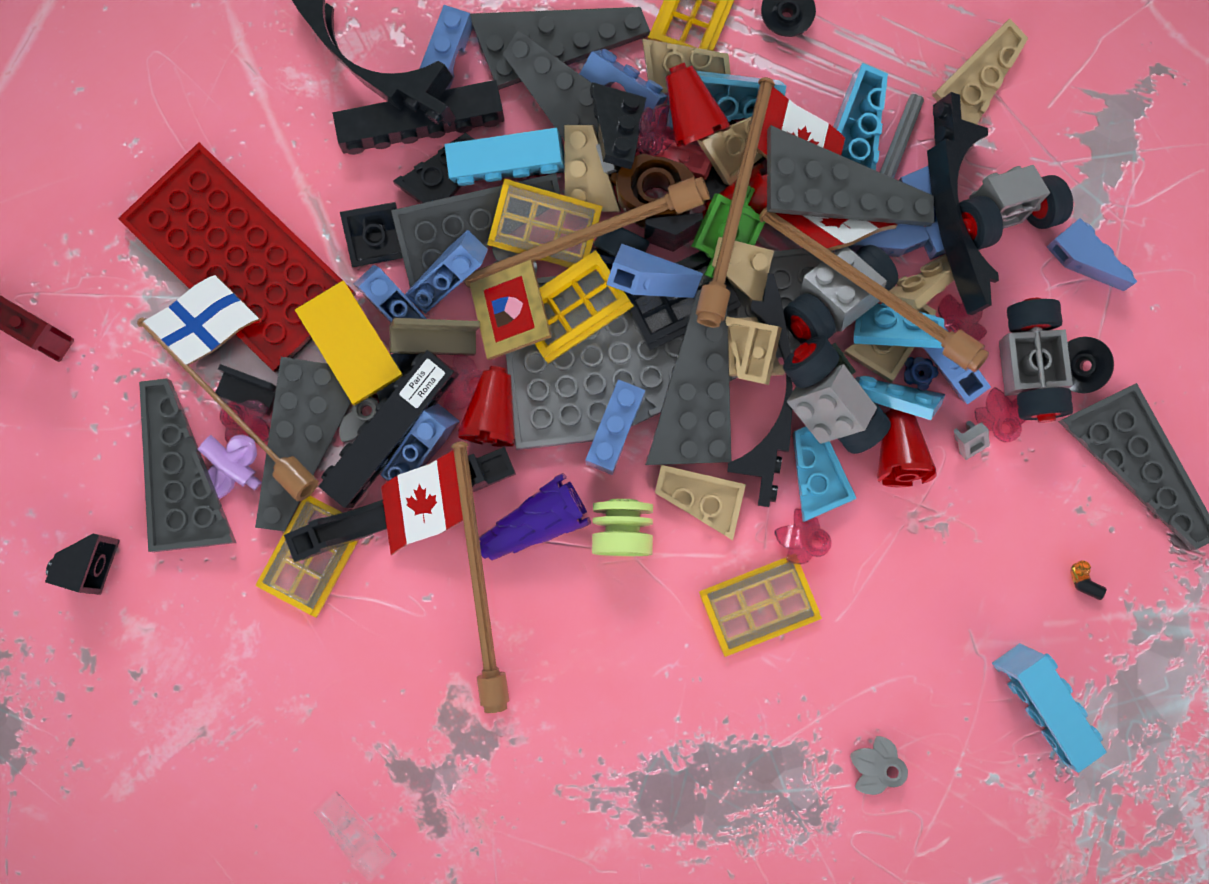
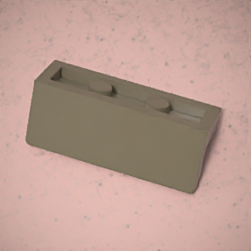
(434, 335)

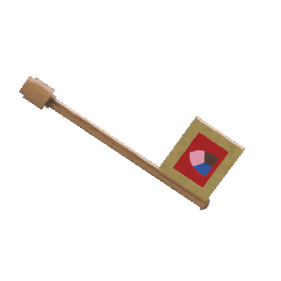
(508, 290)

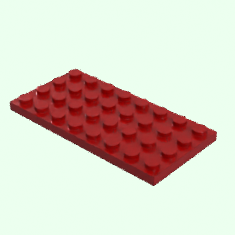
(211, 225)

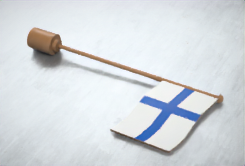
(197, 327)

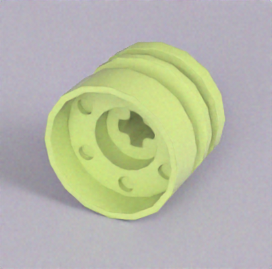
(622, 528)

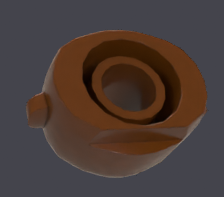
(646, 174)

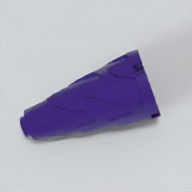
(537, 520)

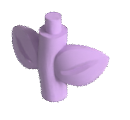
(231, 463)

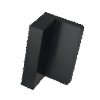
(240, 387)

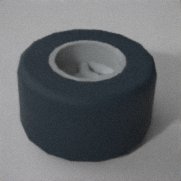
(612, 241)

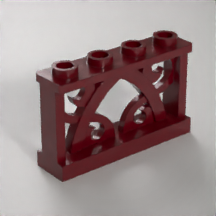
(33, 330)

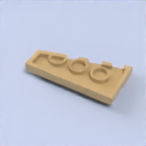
(984, 71)

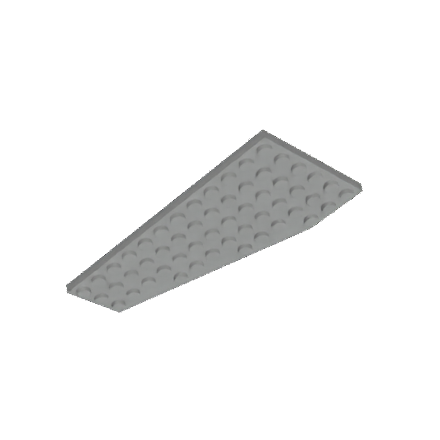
(570, 395)

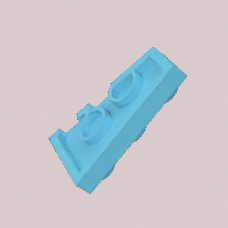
(887, 327)
(902, 398)
(819, 476)

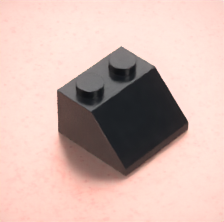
(83, 565)

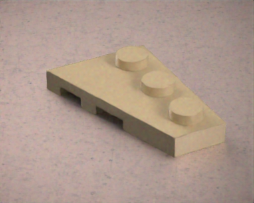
(662, 56)
(726, 149)
(584, 170)
(924, 286)
(883, 359)
(703, 496)

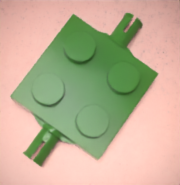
(714, 226)

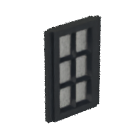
(666, 318)

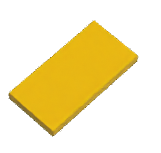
(348, 343)

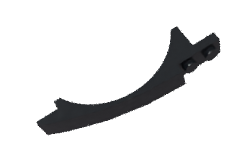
(414, 88)
(952, 141)
(763, 459)
(353, 525)

